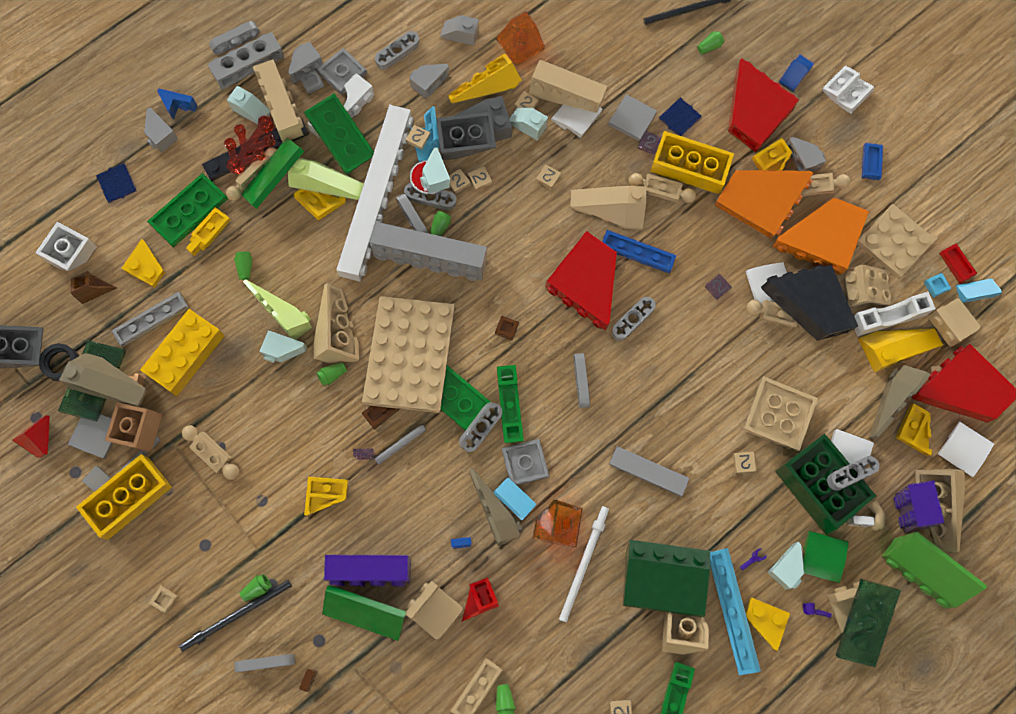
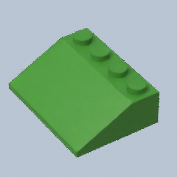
(932, 570)

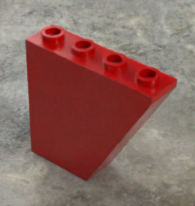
(757, 106)
(586, 280)
(968, 387)

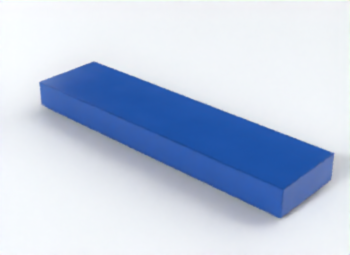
(639, 251)

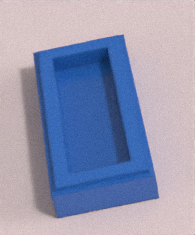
(872, 161)

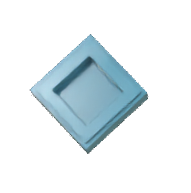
(937, 285)

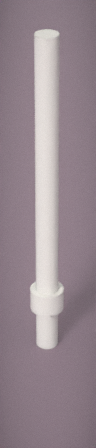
(598, 527)

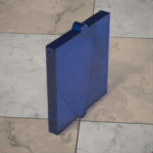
(680, 117)
(116, 183)

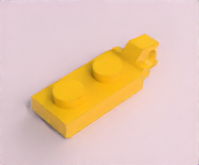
(207, 231)

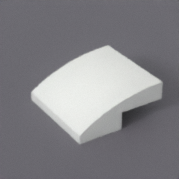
(847, 89)
(575, 119)
(758, 276)
(851, 446)
(966, 449)

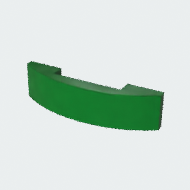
(510, 404)
(677, 689)

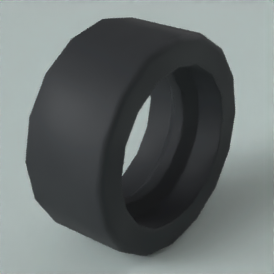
(49, 353)

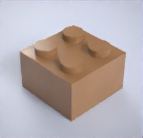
(133, 427)

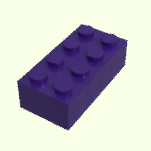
(918, 507)
(367, 569)

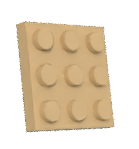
(895, 241)
(780, 414)

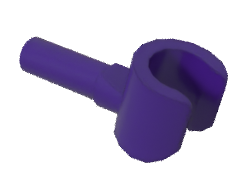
(753, 559)
(809, 609)

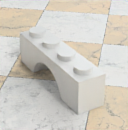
(358, 94)
(902, 312)

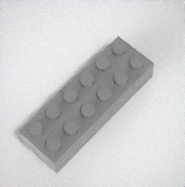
(428, 251)

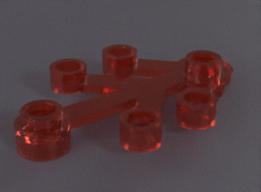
(237, 163)

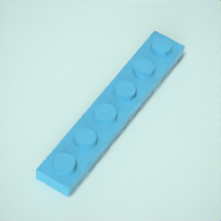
(734, 612)

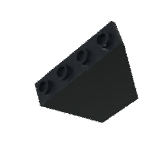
(813, 301)

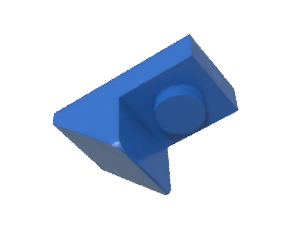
(796, 72)
(176, 100)

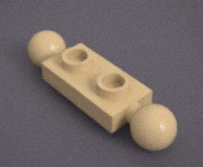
(246, 177)
(825, 184)
(663, 188)
(771, 312)
(210, 452)

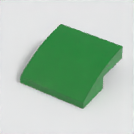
(824, 556)

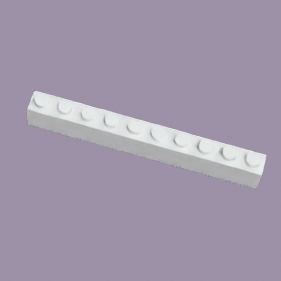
(375, 193)

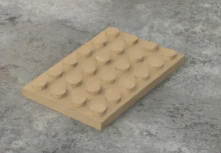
(409, 354)

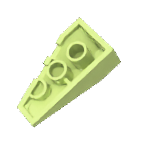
(320, 178)
(285, 314)

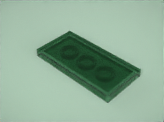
(87, 405)
(868, 623)

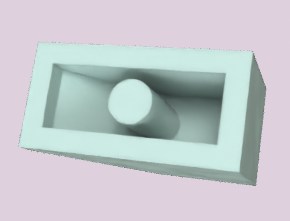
(247, 105)
(529, 122)
(434, 173)
(280, 348)
(789, 567)

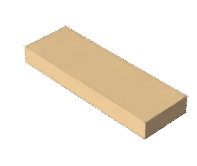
(477, 688)

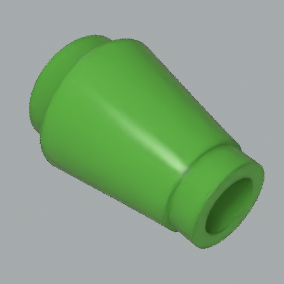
(711, 42)
(440, 223)
(243, 264)
(329, 374)
(256, 587)
(504, 700)

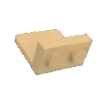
(867, 285)
(954, 322)
(841, 603)
(433, 610)

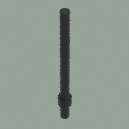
(682, 10)
(200, 636)

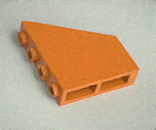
(763, 197)
(825, 235)

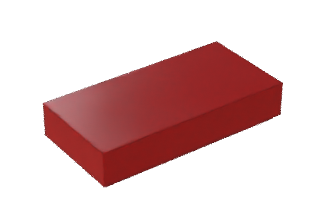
(958, 263)

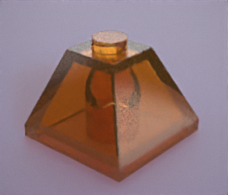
(520, 39)
(558, 524)

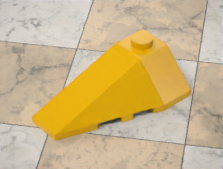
(496, 78)
(895, 346)

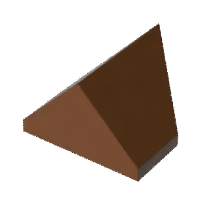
(88, 287)

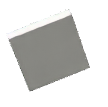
(340, 70)
(632, 117)
(91, 436)
(525, 462)

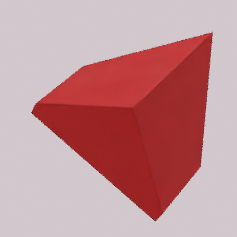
(35, 437)
(480, 599)

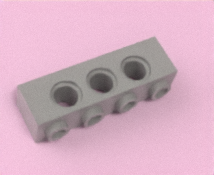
(243, 68)

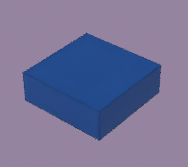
(461, 543)

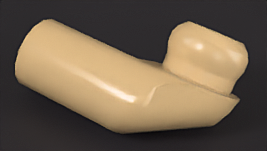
(879, 519)

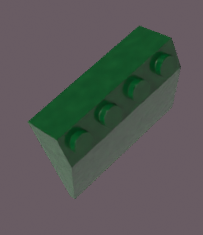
(807, 480)
(666, 578)

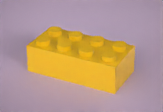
(692, 162)
(182, 352)
(124, 497)

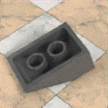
(500, 118)
(465, 135)
(20, 346)

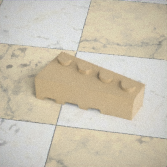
(566, 87)
(279, 100)

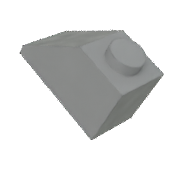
(461, 29)
(304, 60)
(428, 78)
(158, 132)
(806, 155)

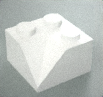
(65, 248)

